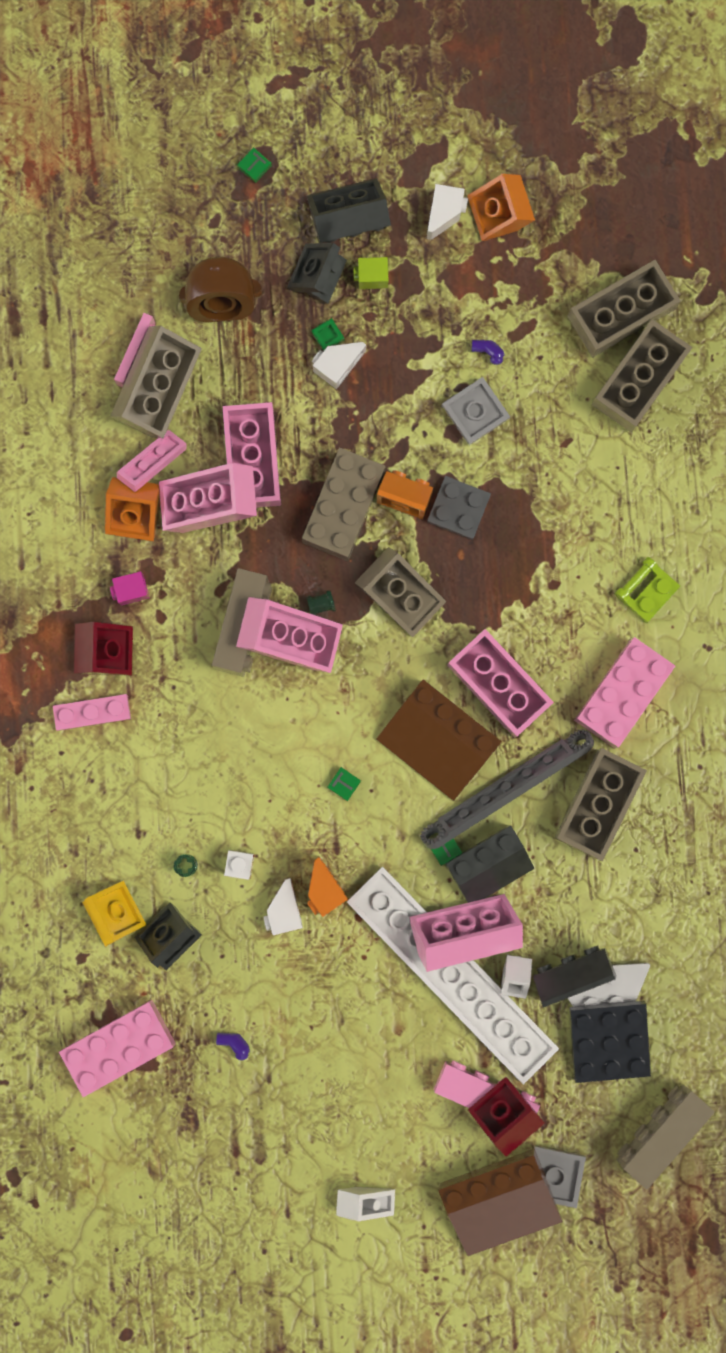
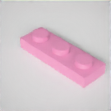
(126, 364)
(151, 461)
(91, 712)

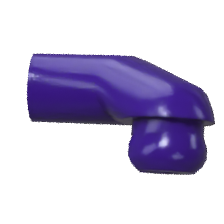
(490, 348)
(236, 1043)

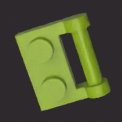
(653, 596)

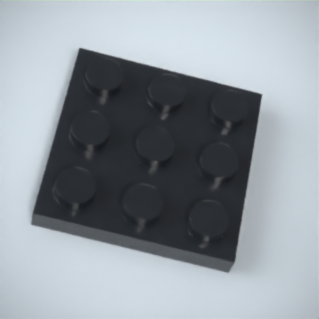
(610, 1041)

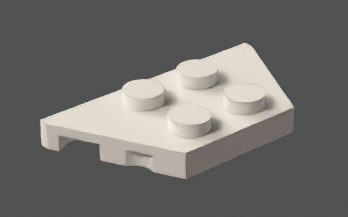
(623, 989)

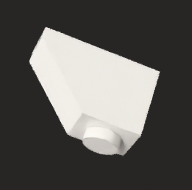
(446, 209)
(337, 362)
(283, 911)
(365, 1203)

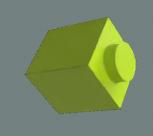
(372, 273)

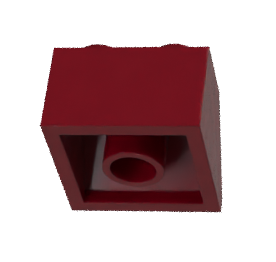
(103, 649)
(506, 1116)

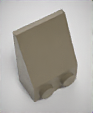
(400, 591)

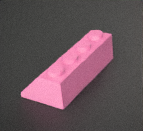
(466, 932)

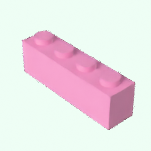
(467, 1088)

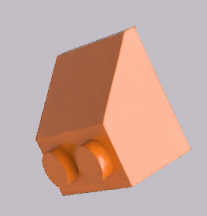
(501, 206)
(404, 494)
(132, 512)
(324, 890)

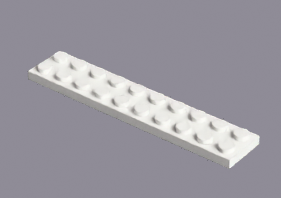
(460, 986)

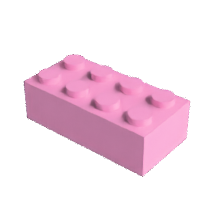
(252, 442)
(208, 498)
(289, 635)
(500, 683)
(624, 693)
(117, 1048)

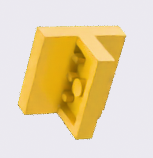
(114, 913)

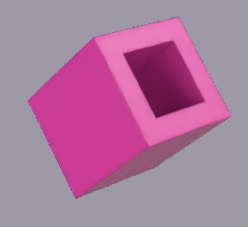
(129, 588)

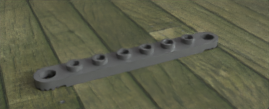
(507, 789)

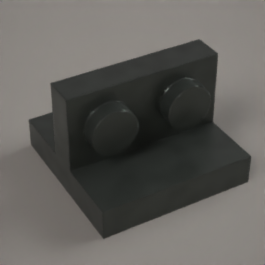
(318, 271)
(167, 937)

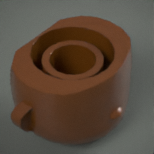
(219, 291)

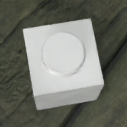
(239, 864)
(516, 976)

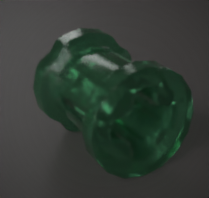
(321, 603)
(190, 859)

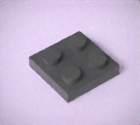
(459, 508)

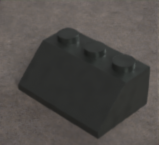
(349, 210)
(490, 865)
(574, 975)

